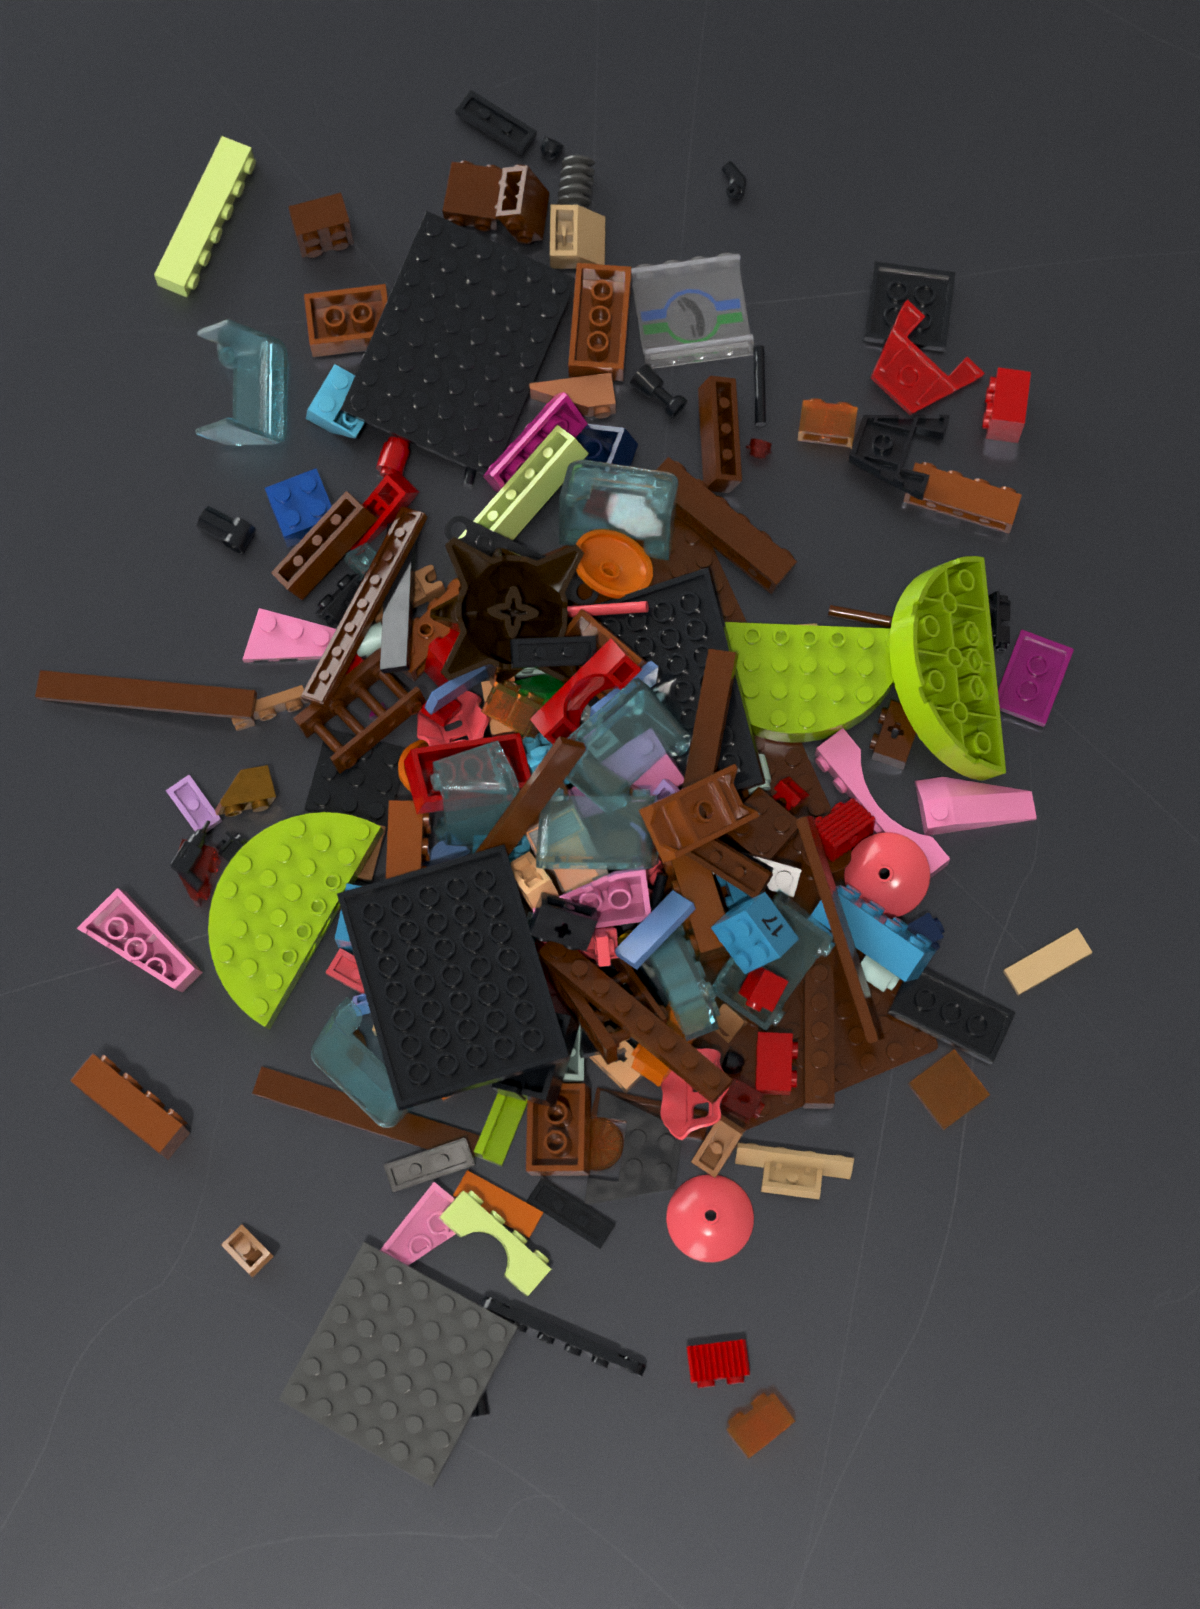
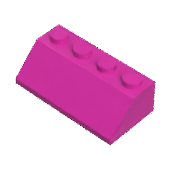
(558, 412)

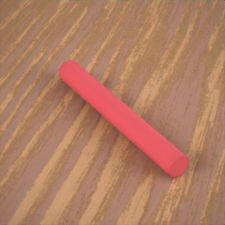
(610, 609)

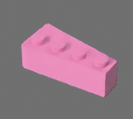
(136, 937)

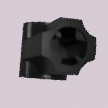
(232, 532)

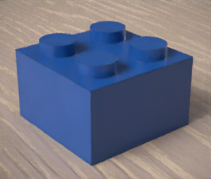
(298, 504)

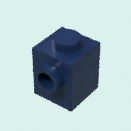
(929, 928)

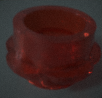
(759, 448)

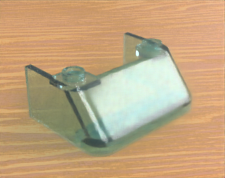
(258, 385)

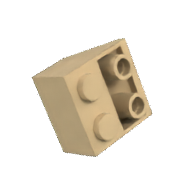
(576, 237)

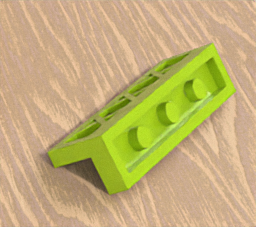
(500, 1129)

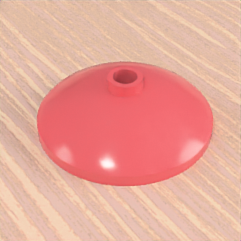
(907, 867)
(707, 1239)

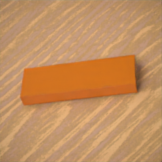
(516, 1213)

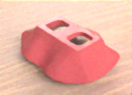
(470, 714)
(680, 1099)

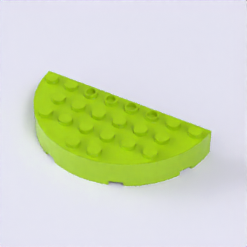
(947, 667)
(809, 678)
(280, 903)

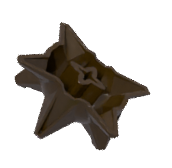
(510, 584)

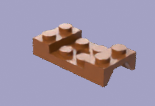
(676, 819)

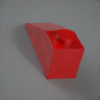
(385, 504)

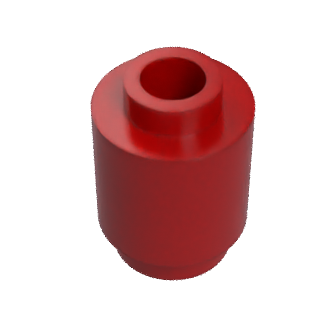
(393, 457)

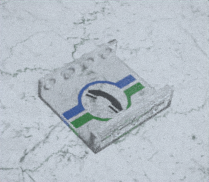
(691, 311)

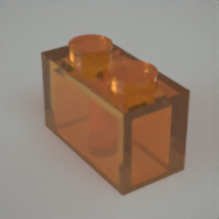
(827, 422)
(760, 1425)

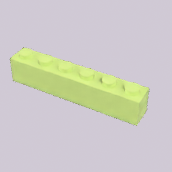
(205, 216)
(531, 485)

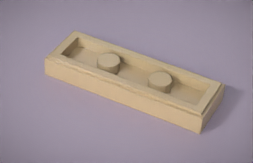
(1047, 961)

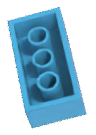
(880, 937)

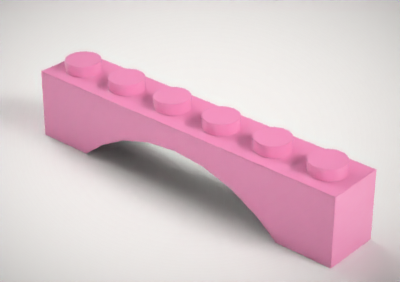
(843, 761)

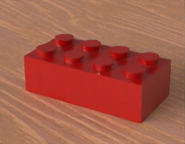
(420, 767)

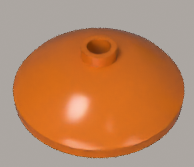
(613, 563)

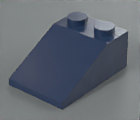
(608, 444)

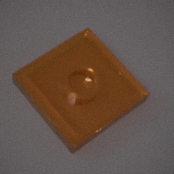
(948, 1089)

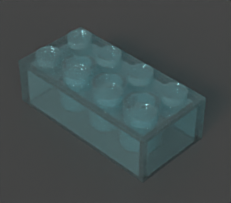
(685, 985)

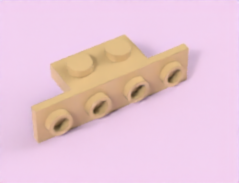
(791, 1170)

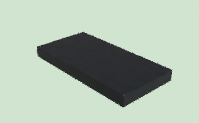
(953, 1014)

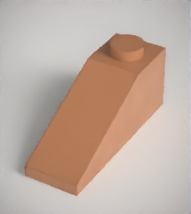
(590, 394)

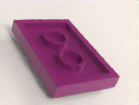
(1033, 677)

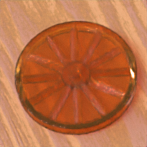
(605, 1144)

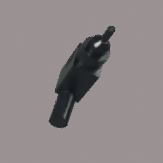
(189, 856)

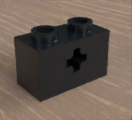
(554, 911)

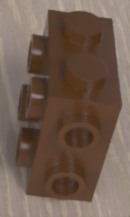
(472, 195)
(522, 204)

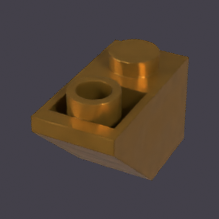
(249, 790)

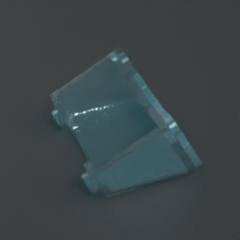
(620, 500)
(625, 741)
(474, 792)
(595, 832)
(792, 965)
(355, 1066)

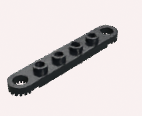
(488, 540)
(573, 1343)

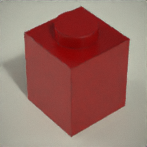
(762, 989)

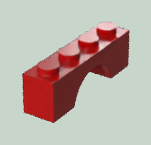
(605, 670)

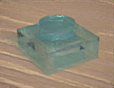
(360, 559)

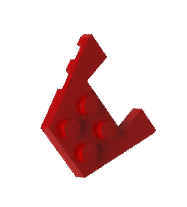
(909, 374)

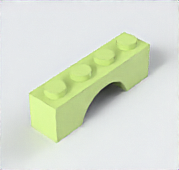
(524, 1267)

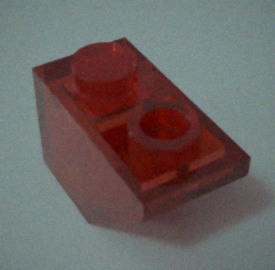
(206, 866)

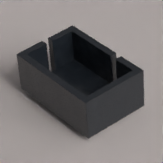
(544, 1084)

